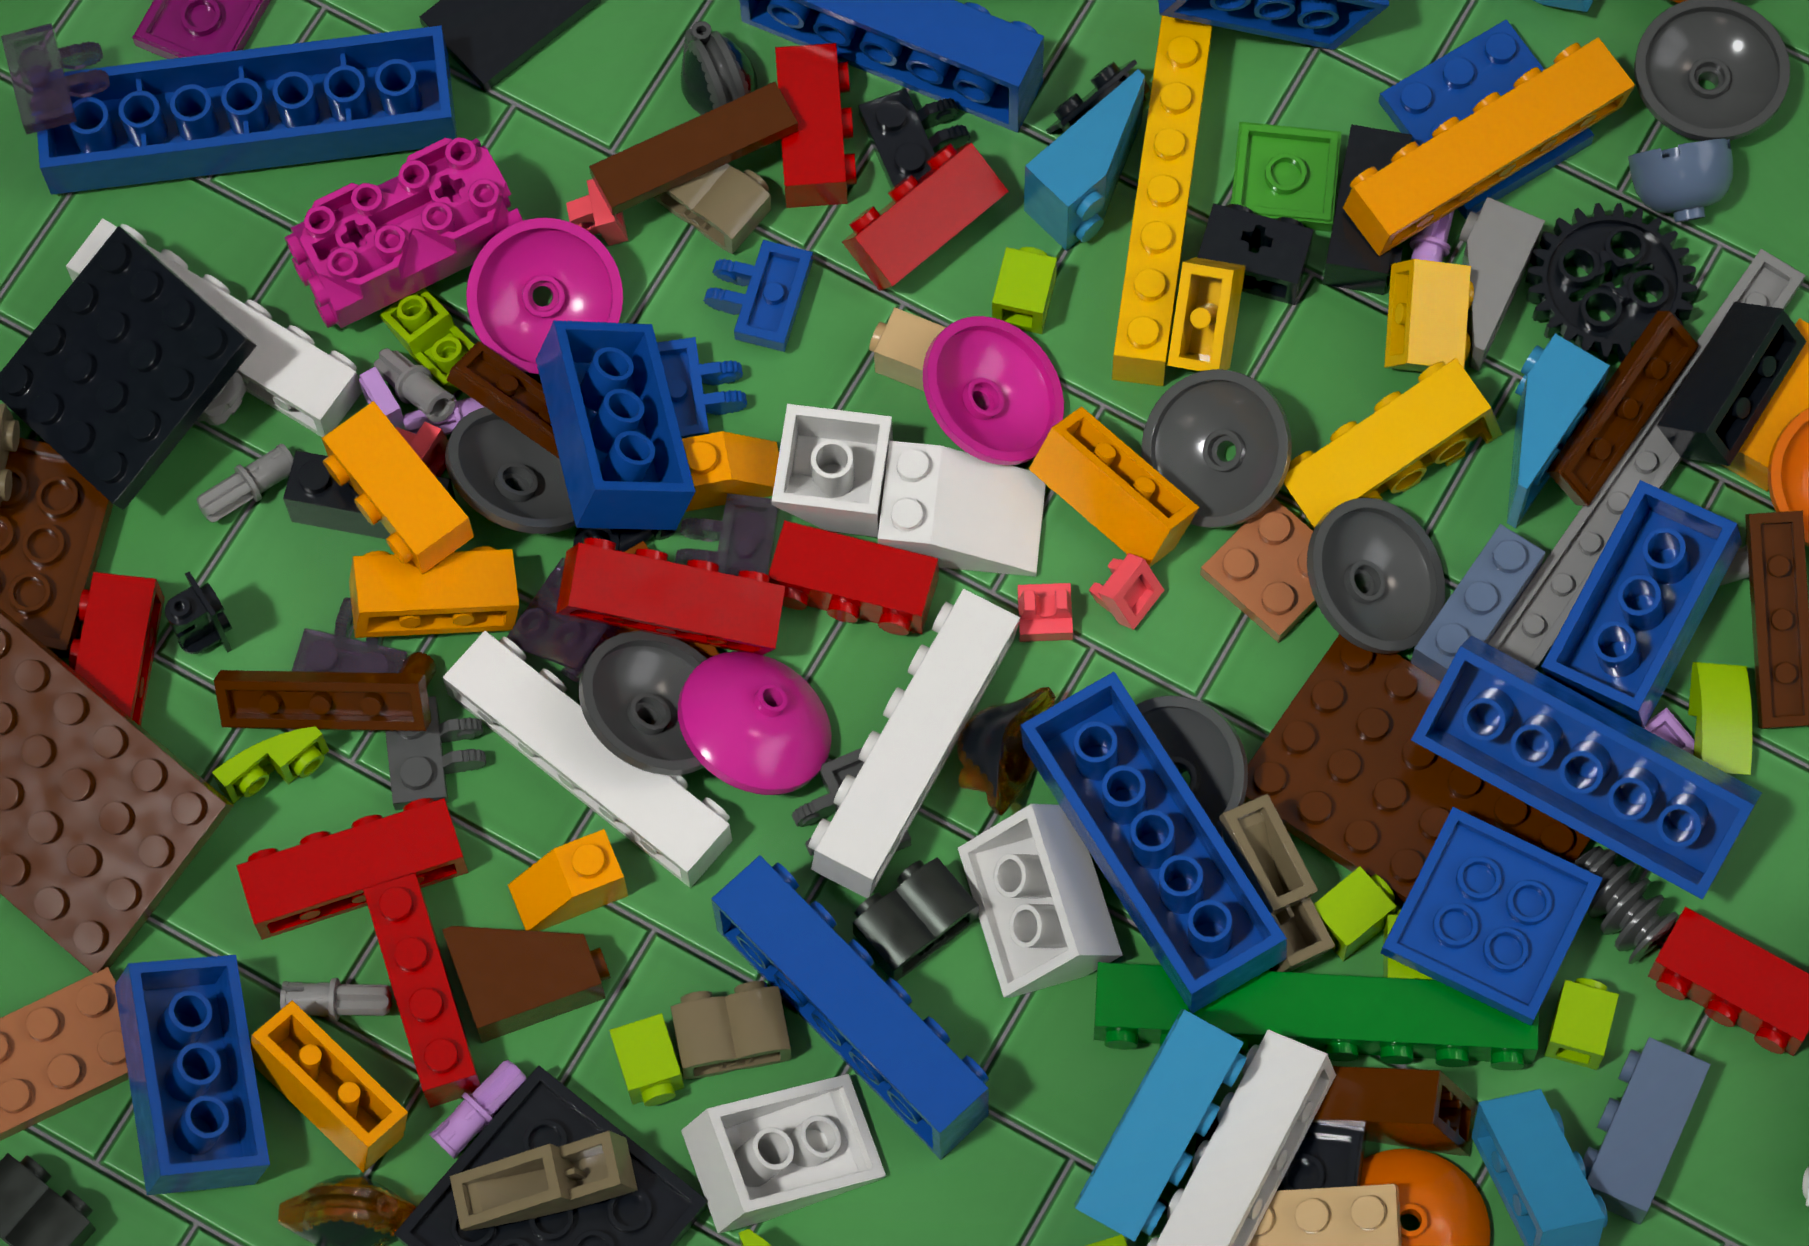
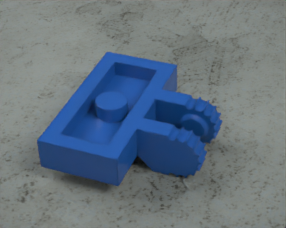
(771, 295)
(686, 389)

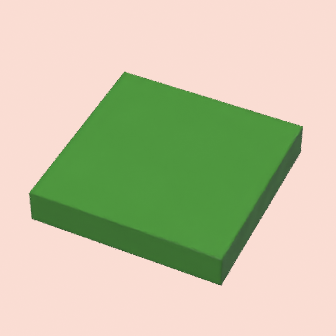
(1287, 172)

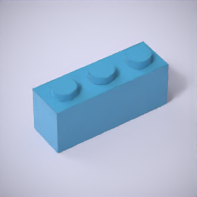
(1538, 1172)

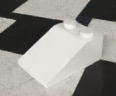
(961, 509)
(781, 1151)

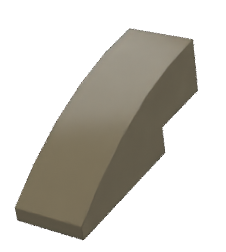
(1279, 877)
(544, 1181)

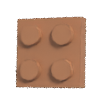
(1266, 570)

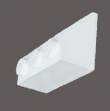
(1038, 900)

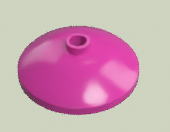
(532, 255)
(1002, 373)
(744, 738)

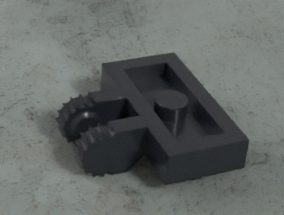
(900, 134)

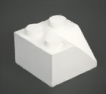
(833, 468)

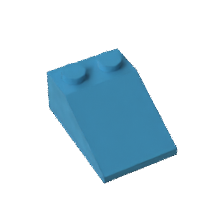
(1078, 172)
(1554, 399)

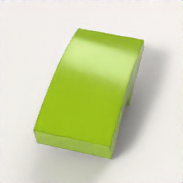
(428, 334)
(1724, 716)
(289, 754)

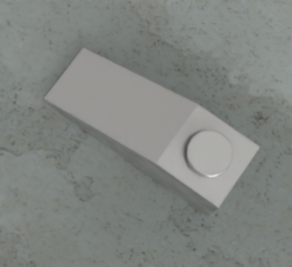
(1499, 253)

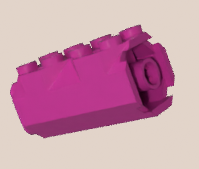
(398, 237)

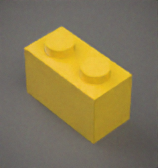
(1206, 314)
(1427, 314)

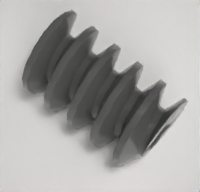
(1625, 904)

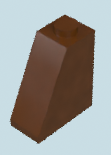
(523, 975)
(1401, 1108)

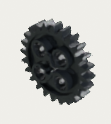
(1589, 246)

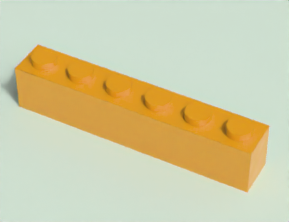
(1487, 145)

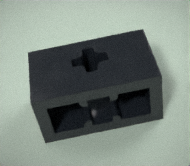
(1282, 255)

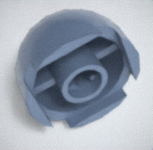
(1683, 177)

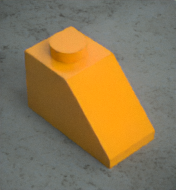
(729, 464)
(568, 882)

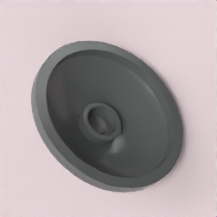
(1716, 44)
(1189, 440)
(507, 475)
(1394, 572)
(634, 680)
(1203, 745)

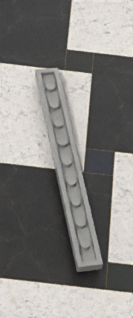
(1549, 597)

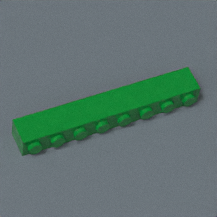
(1324, 1011)

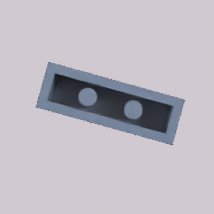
(1479, 600)
(1643, 1127)

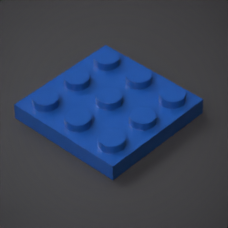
(1457, 85)
(1491, 916)

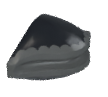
(714, 69)

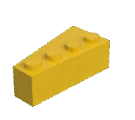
(1395, 443)

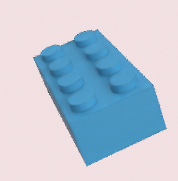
(1159, 1124)

